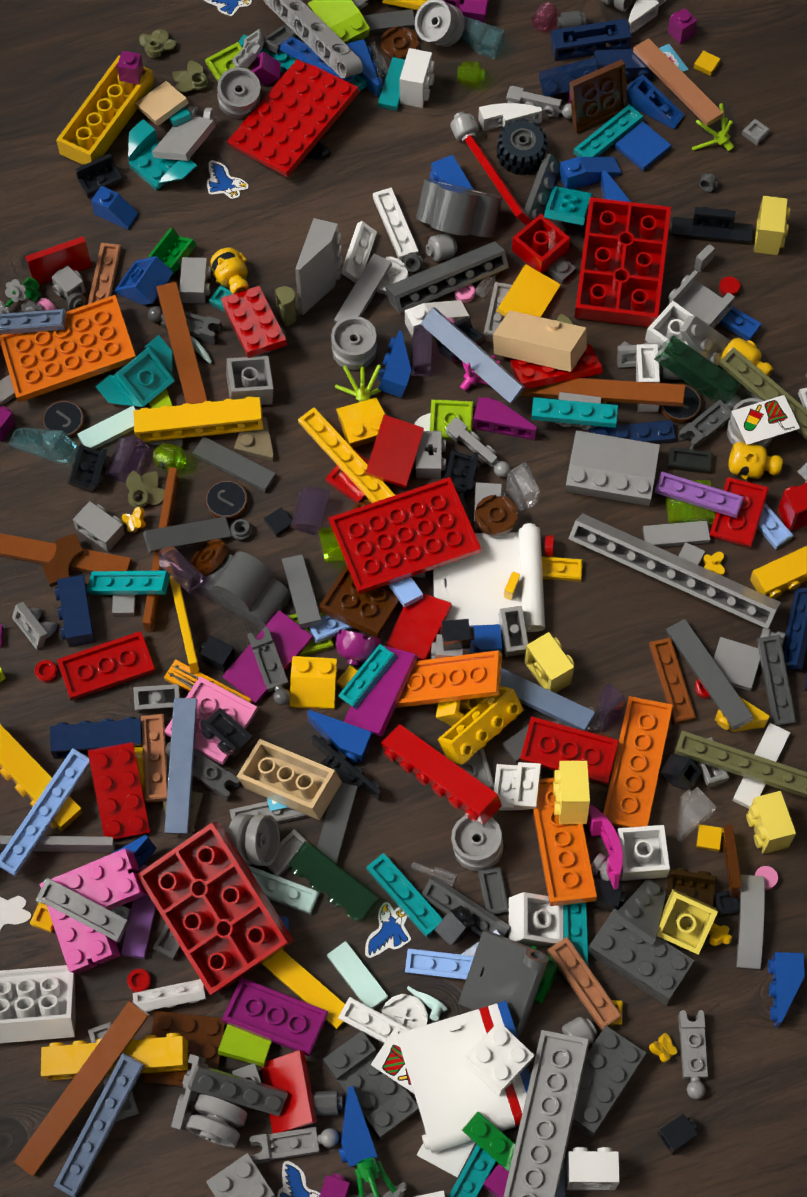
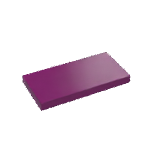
(289, 642)
(381, 702)
(275, 1016)

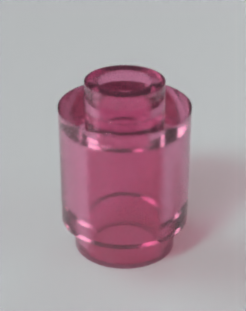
(544, 16)

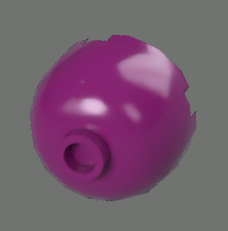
(355, 646)

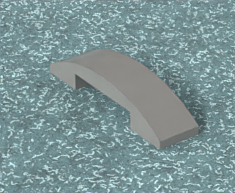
(751, 922)

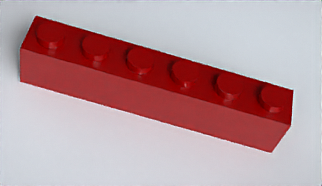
(441, 774)

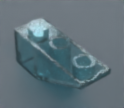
(483, 37)
(45, 443)

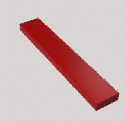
(497, 179)

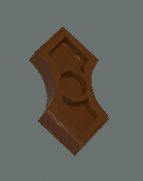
(67, 551)

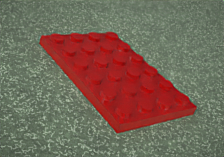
(293, 117)
(404, 535)

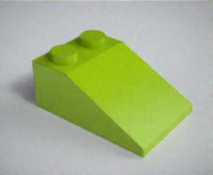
(341, 18)

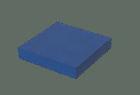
(643, 146)

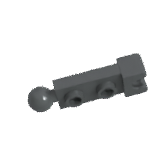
(198, 325)
(708, 422)
(270, 666)
(211, 774)

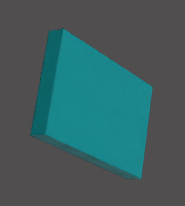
(568, 205)

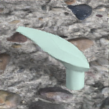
(200, 350)
(433, 1003)

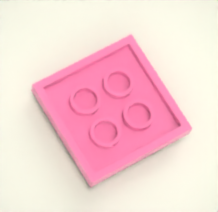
(210, 699)

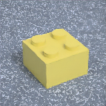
(771, 225)
(549, 663)
(571, 792)
(770, 822)
(686, 921)

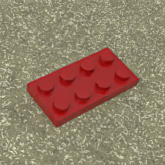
(253, 321)
(536, 375)
(105, 665)
(552, 742)
(119, 790)

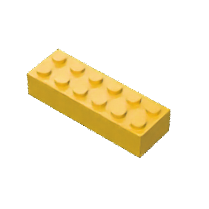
(102, 116)

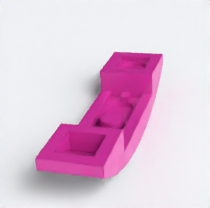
(600, 825)

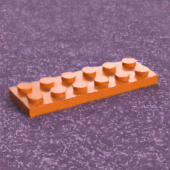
(453, 679)
(637, 763)
(562, 853)

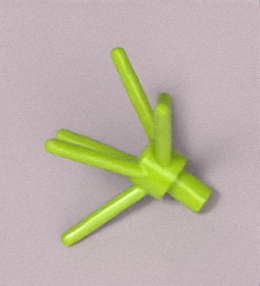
(720, 137)
(361, 393)

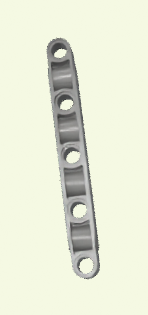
(317, 36)

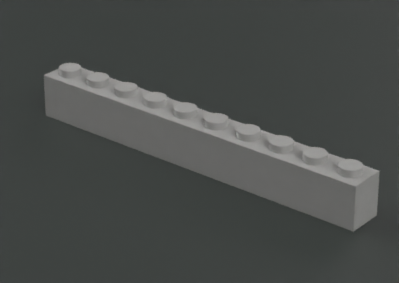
(674, 570)

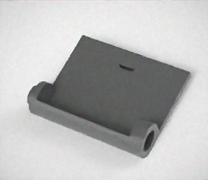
(509, 974)

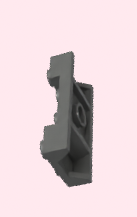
(379, 1096)

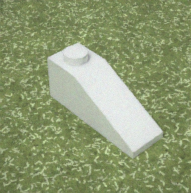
(449, 309)

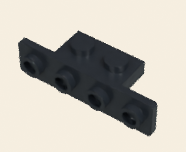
(713, 225)
(347, 773)

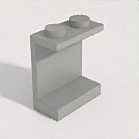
(701, 300)

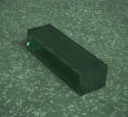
(697, 370)
(334, 881)

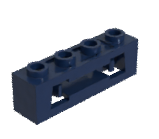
(589, 38)

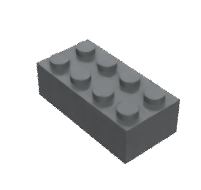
(651, 968)
(605, 1075)

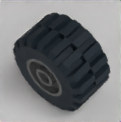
(521, 146)

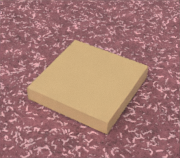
(162, 103)

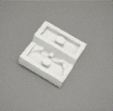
(517, 785)

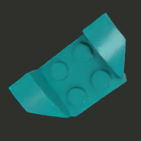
(142, 161)
(140, 378)

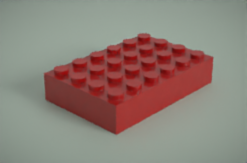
(622, 262)
(215, 908)

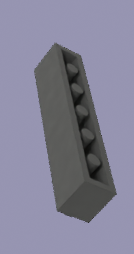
(447, 277)

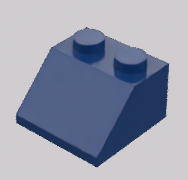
(141, 280)

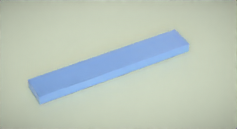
(43, 812)

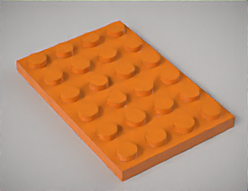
(90, 345)

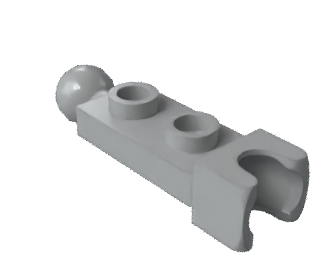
(550, 106)
(458, 431)
(693, 1053)
(292, 1143)

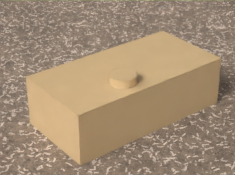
(540, 341)
(289, 779)

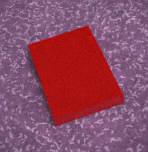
(48, 261)
(394, 451)
(744, 527)
(419, 626)
(291, 1074)

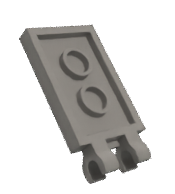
(186, 138)

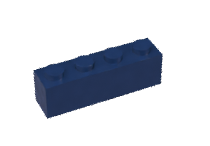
(93, 735)

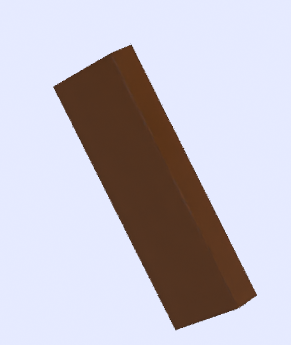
(731, 861)

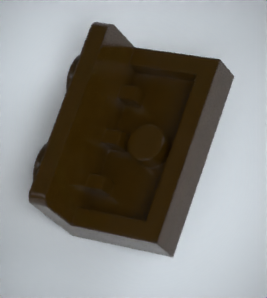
(696, 885)

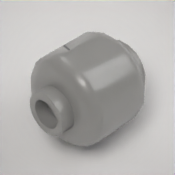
(463, 126)
(441, 247)
(580, 1028)

